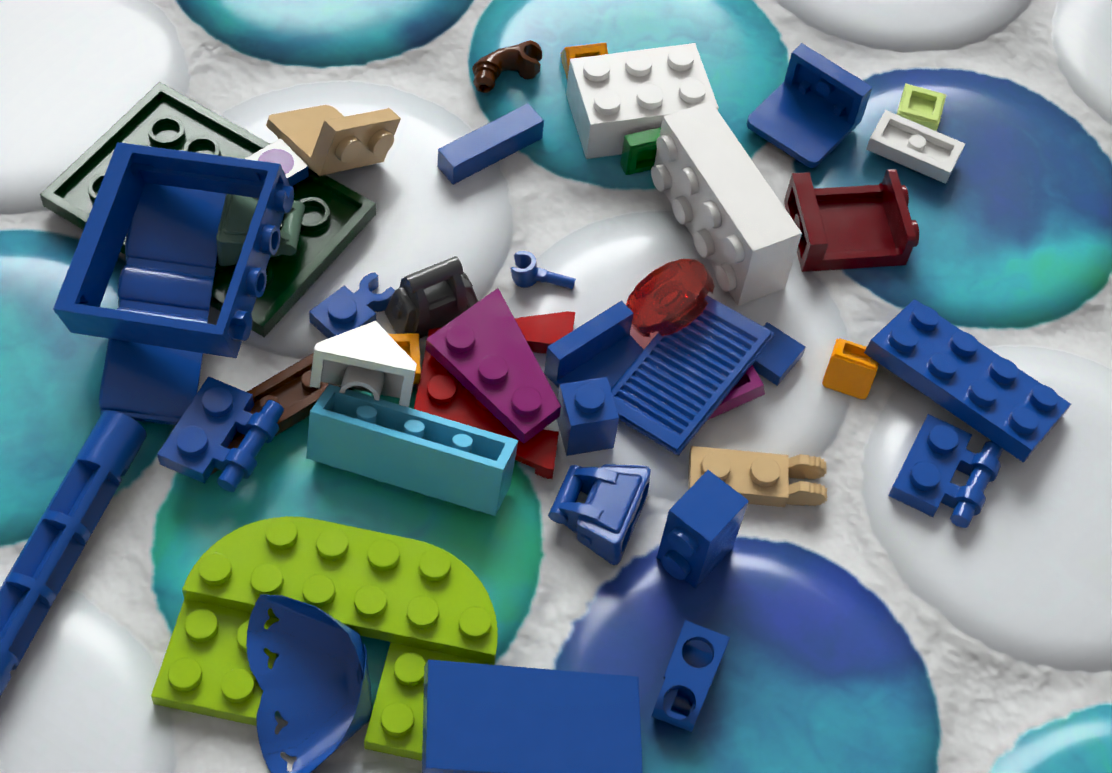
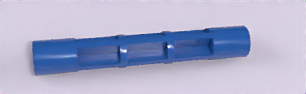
(63, 533)

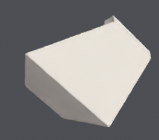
(366, 362)

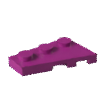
(497, 366)

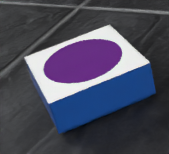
(281, 153)

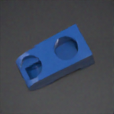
(689, 675)

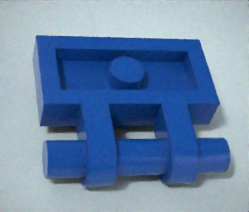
(208, 428)
(931, 465)

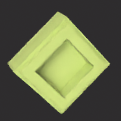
(921, 106)

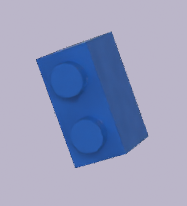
(701, 529)

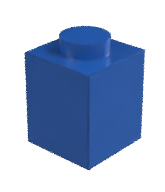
(587, 416)

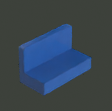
(594, 349)

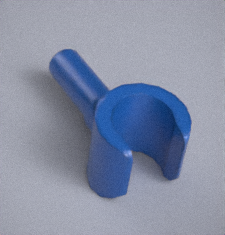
(528, 273)

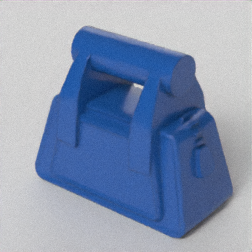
(611, 509)

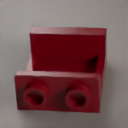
(851, 224)

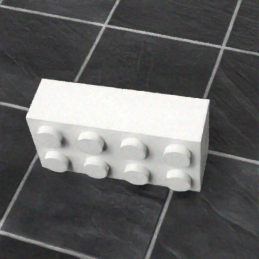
(724, 203)

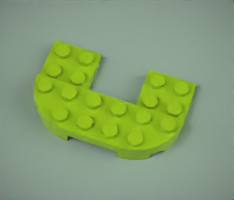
(364, 578)

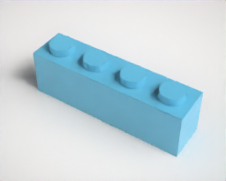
(411, 449)

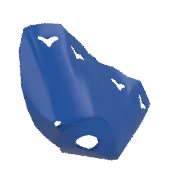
(314, 684)

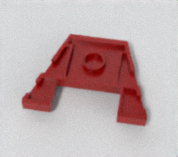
(446, 397)

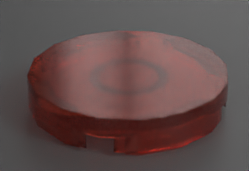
(670, 297)

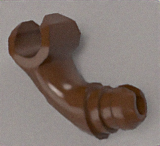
(519, 58)

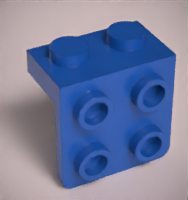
(811, 108)

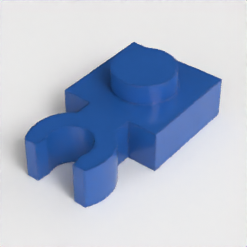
(350, 310)

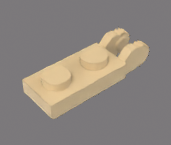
(762, 476)

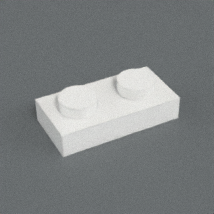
(915, 146)

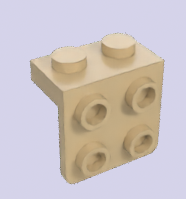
(335, 141)

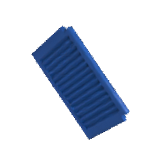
(688, 375)

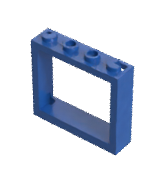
(108, 225)

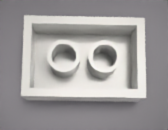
(632, 93)

